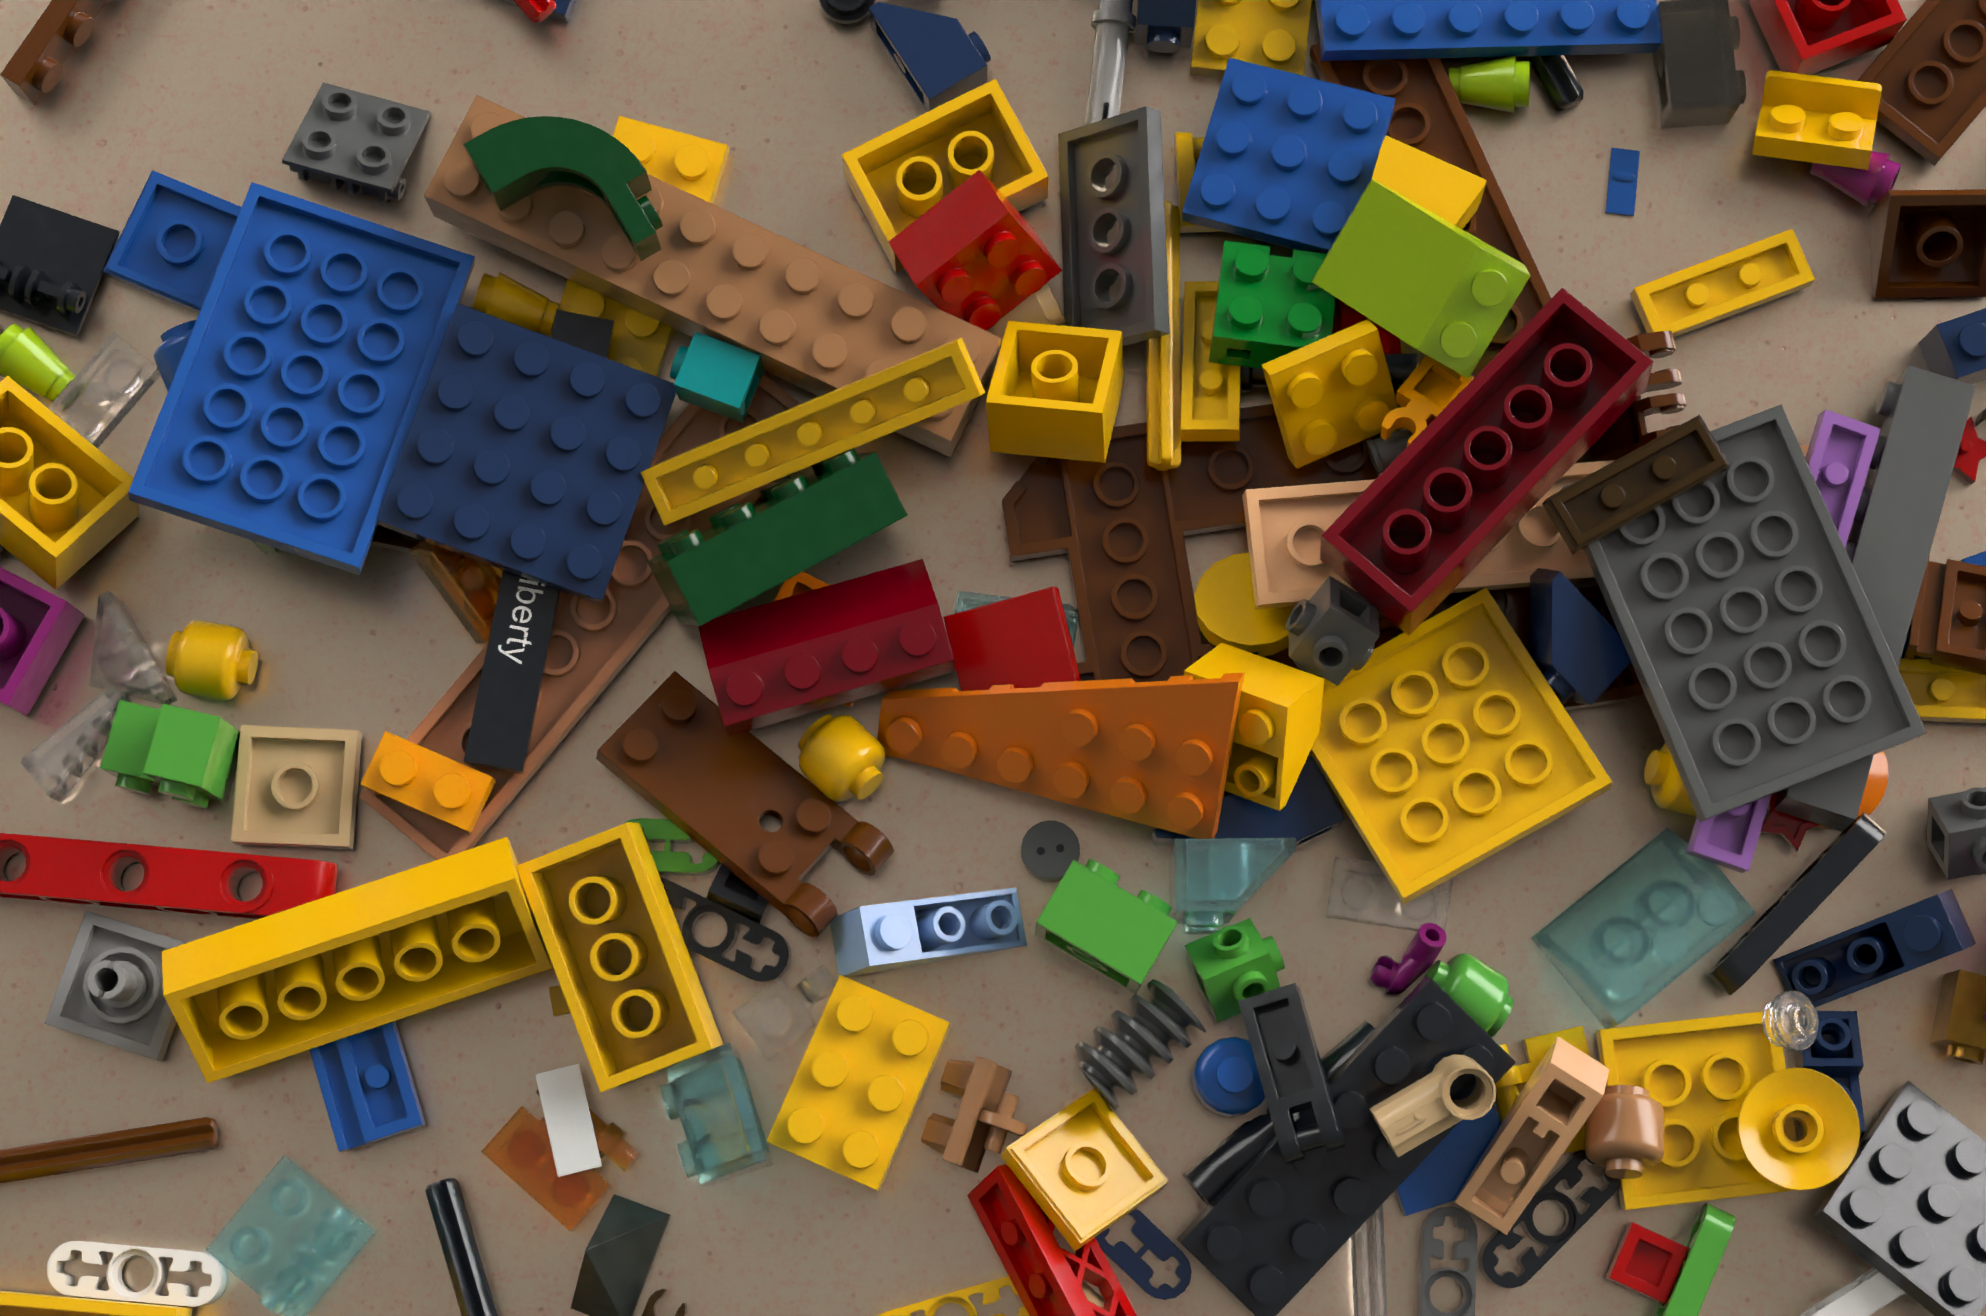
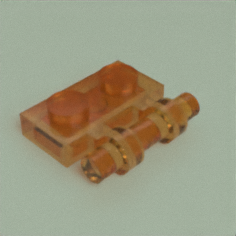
(526, 1156)

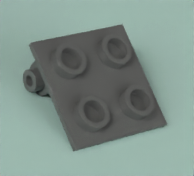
(356, 141)

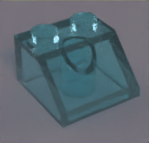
(1220, 877)
(716, 1115)

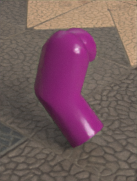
(1415, 961)

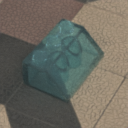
(1642, 927)

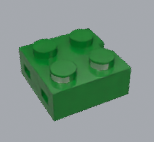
(1267, 305)

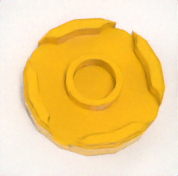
(1228, 609)

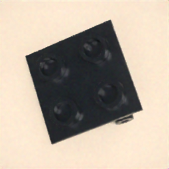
(51, 264)

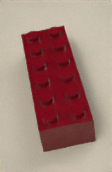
(1485, 461)

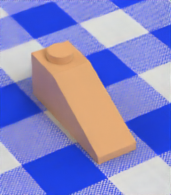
(1534, 1135)

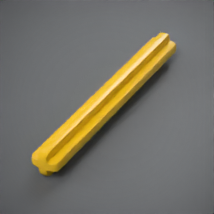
(1165, 364)

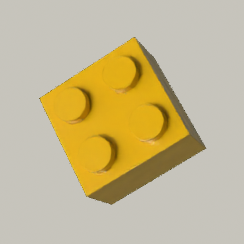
(1055, 391)

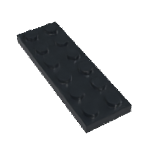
(1287, 1220)

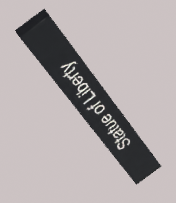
(522, 624)

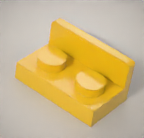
(1817, 119)

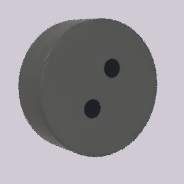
(1049, 850)

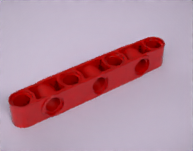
(172, 880)

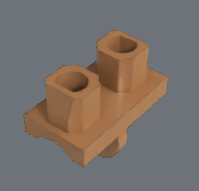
(982, 1115)

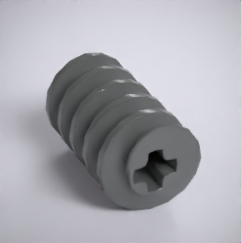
(1136, 1041)

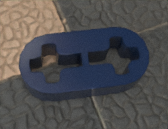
(1136, 1268)

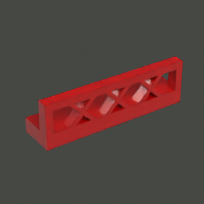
(1041, 1270)

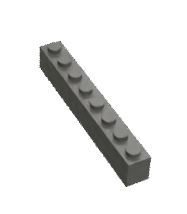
(1893, 544)

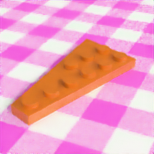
(1101, 745)

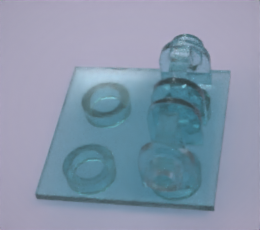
(290, 1240)

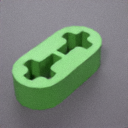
(669, 861)

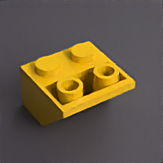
(1273, 725)

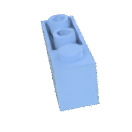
(926, 931)

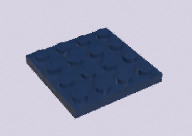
(527, 454)

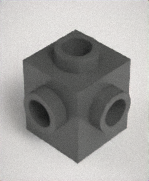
(1332, 631)
(1958, 832)

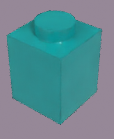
(717, 376)

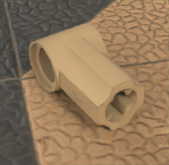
(1427, 1107)

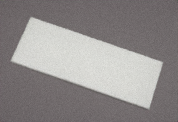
(568, 1120)

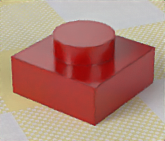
(1646, 1262)

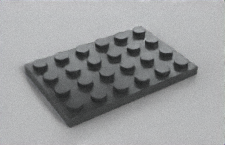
(1753, 627)

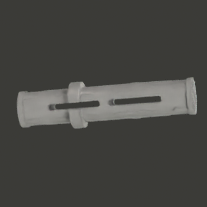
(1112, 25)

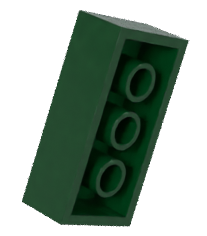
(776, 538)

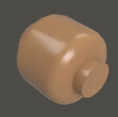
(1625, 1132)

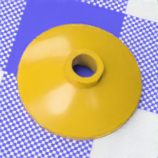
(1828, 1125)

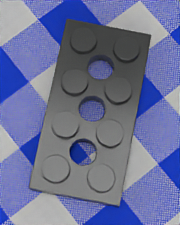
(1090, 211)

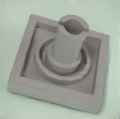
(115, 987)

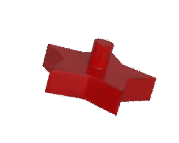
(1970, 453)
(1789, 827)

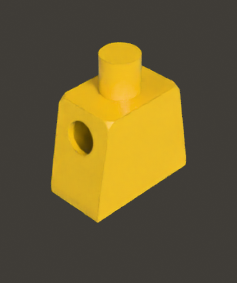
(1429, 181)

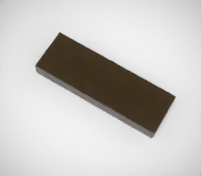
(1636, 484)

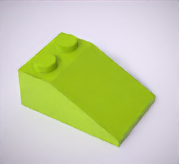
(1421, 278)

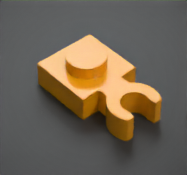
(1423, 397)

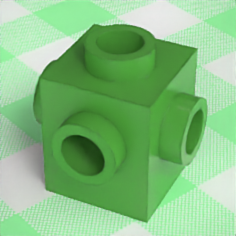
(1234, 967)

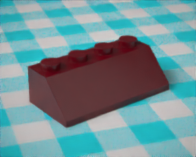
(826, 647)

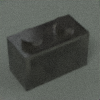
(1697, 64)

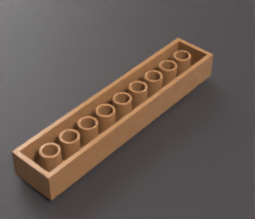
(718, 278)

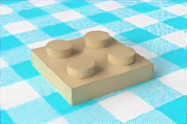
(296, 787)

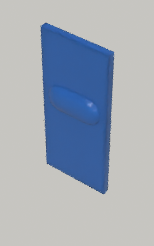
(1622, 181)

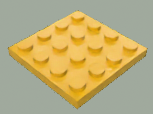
(1451, 747)

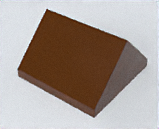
(1928, 244)

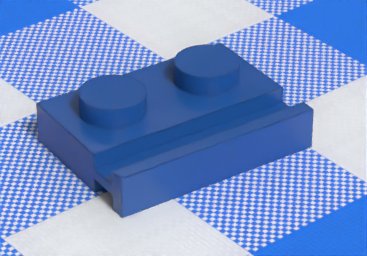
(367, 1087)

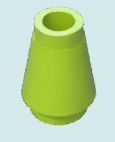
(1493, 83)
(32, 363)

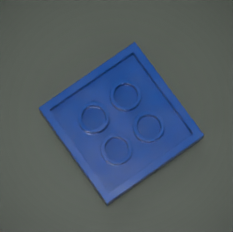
(1285, 157)

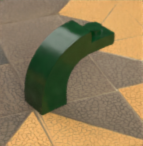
(567, 152)

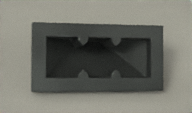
(619, 1258)

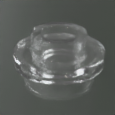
(1791, 1021)

